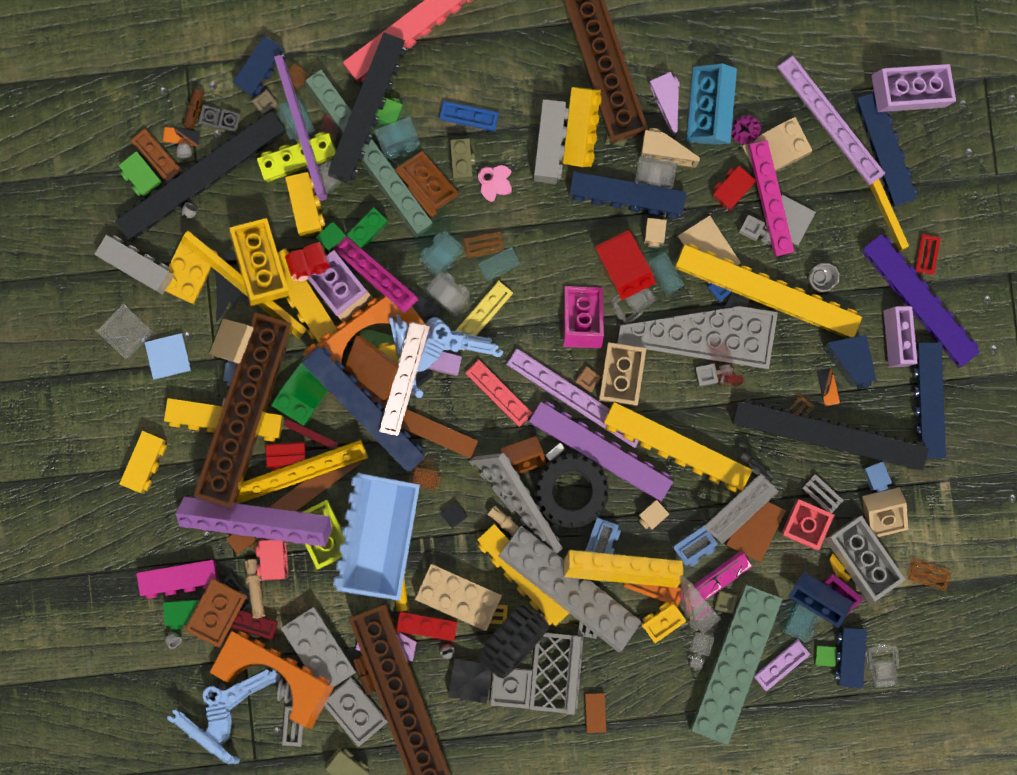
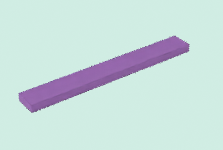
(301, 128)

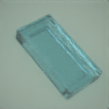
(499, 264)

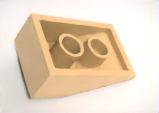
(785, 143)
(663, 146)

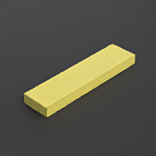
(485, 310)

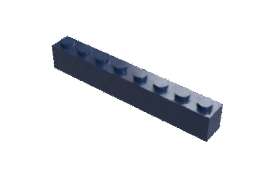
(361, 407)

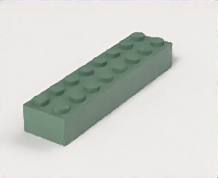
(735, 664)

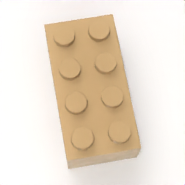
(458, 597)

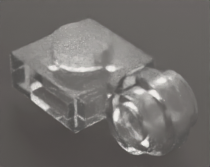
(702, 646)

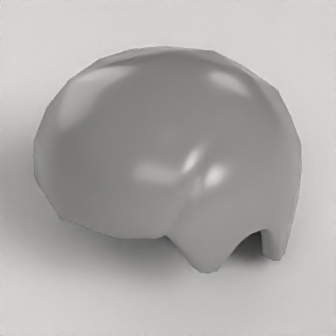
(823, 277)

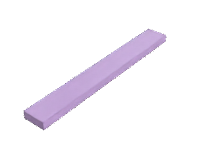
(831, 120)
(562, 390)

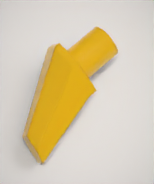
(838, 569)

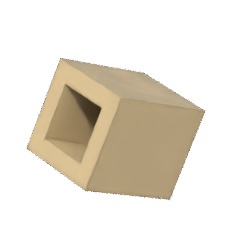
(655, 232)
(653, 515)

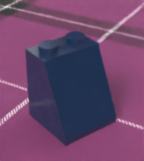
(853, 360)

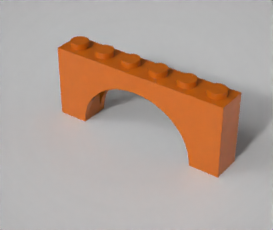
(376, 312)
(307, 690)

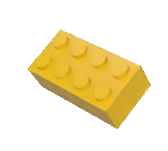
(258, 262)

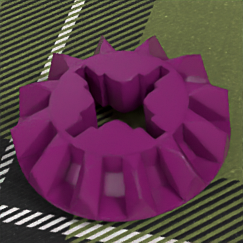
(745, 137)

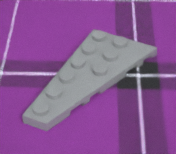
(515, 496)

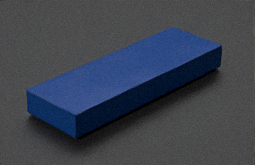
(469, 116)

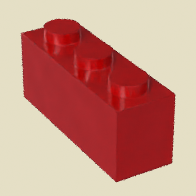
(427, 626)

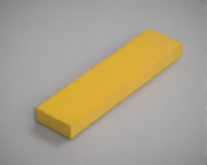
(889, 215)

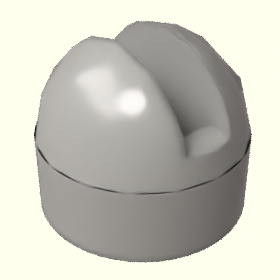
(183, 150)
(189, 210)
(173, 639)
(446, 647)

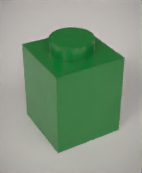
(331, 237)

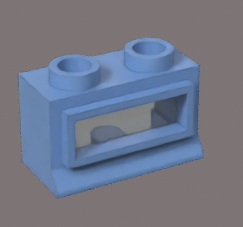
(602, 537)
(694, 546)

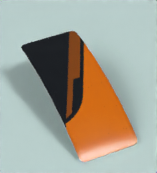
(179, 136)
(828, 387)

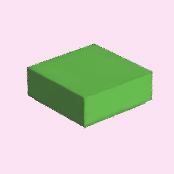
(825, 656)

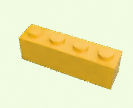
(582, 127)

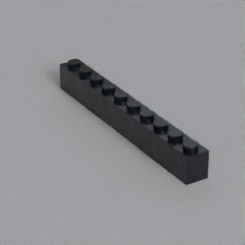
(201, 176)
(831, 436)

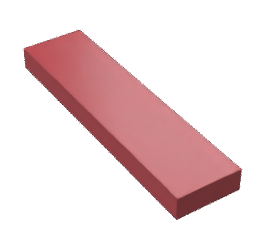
(498, 393)

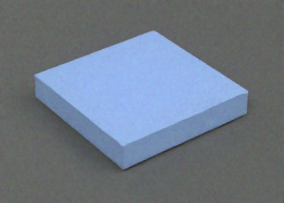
(168, 356)

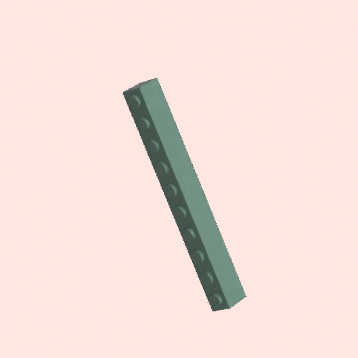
(374, 160)

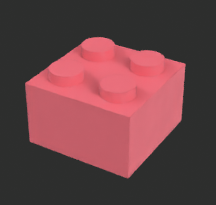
(807, 524)
(272, 559)

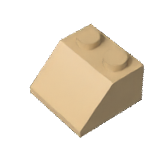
(886, 512)

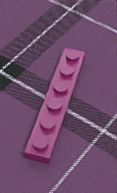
(771, 198)
(375, 274)

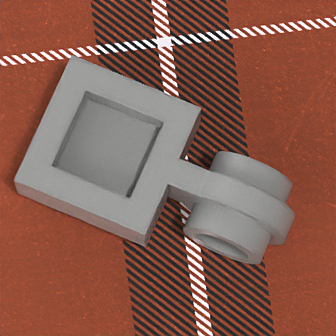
(753, 228)
(708, 375)

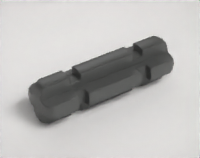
(755, 466)

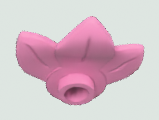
(497, 184)

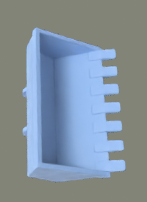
(377, 537)

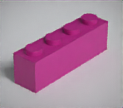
(176, 578)

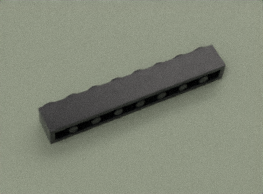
(366, 108)

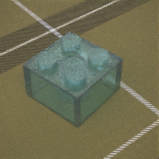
(397, 138)
(441, 253)

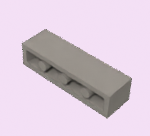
(134, 264)

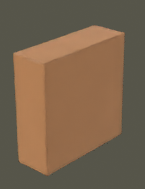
(588, 379)

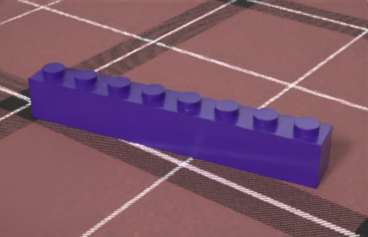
(924, 304)

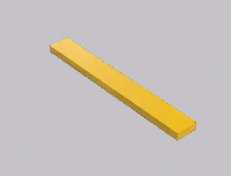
(236, 279)
(302, 471)

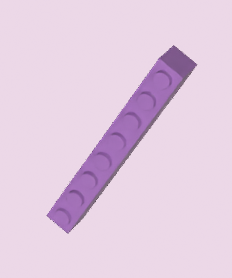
(600, 451)
(255, 522)

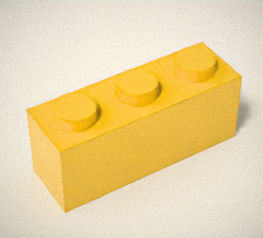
(143, 462)

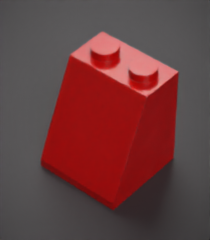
(625, 265)

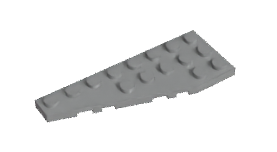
(722, 335)

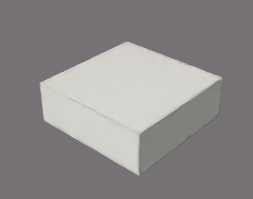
(555, 452)

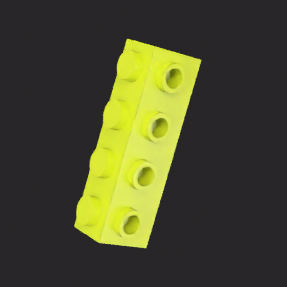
(292, 159)

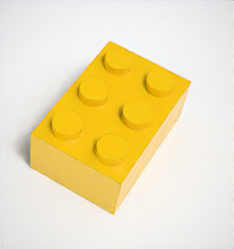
(305, 205)

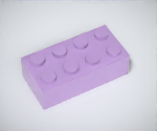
(913, 88)

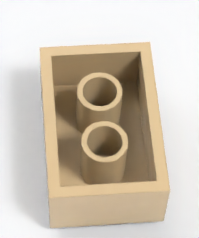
(622, 374)

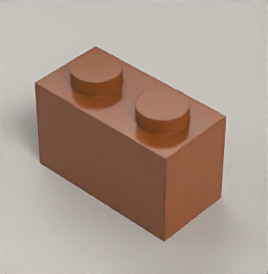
(525, 455)

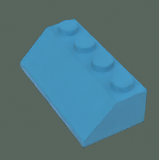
(711, 104)

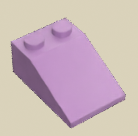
(337, 285)

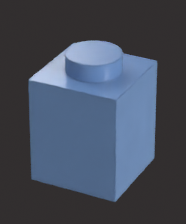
(877, 477)

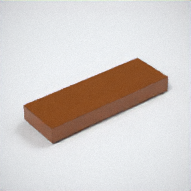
(156, 155)

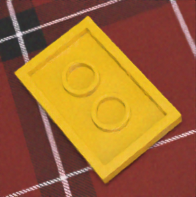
(189, 274)

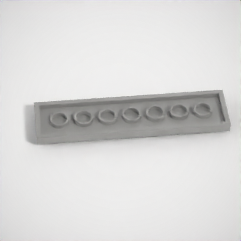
(575, 595)

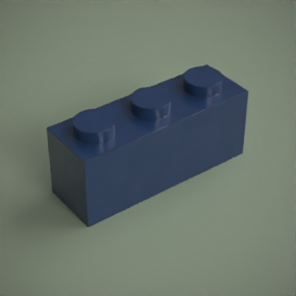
(258, 67)
(821, 599)
(851, 657)

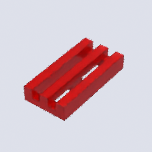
(927, 253)

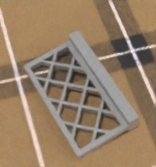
(741, 508)
(573, 674)

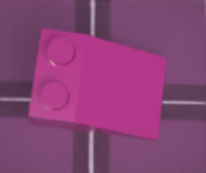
(583, 317)

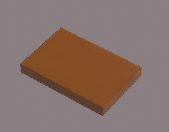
(427, 181)
(371, 367)
(757, 533)
(215, 613)

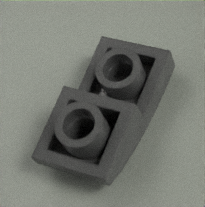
(219, 119)

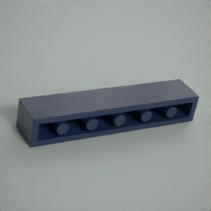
(886, 151)
(627, 194)
(930, 399)

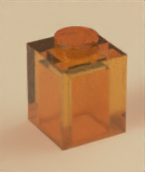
(426, 478)

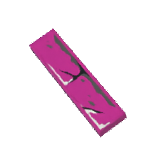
(722, 575)

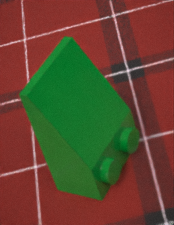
(300, 396)

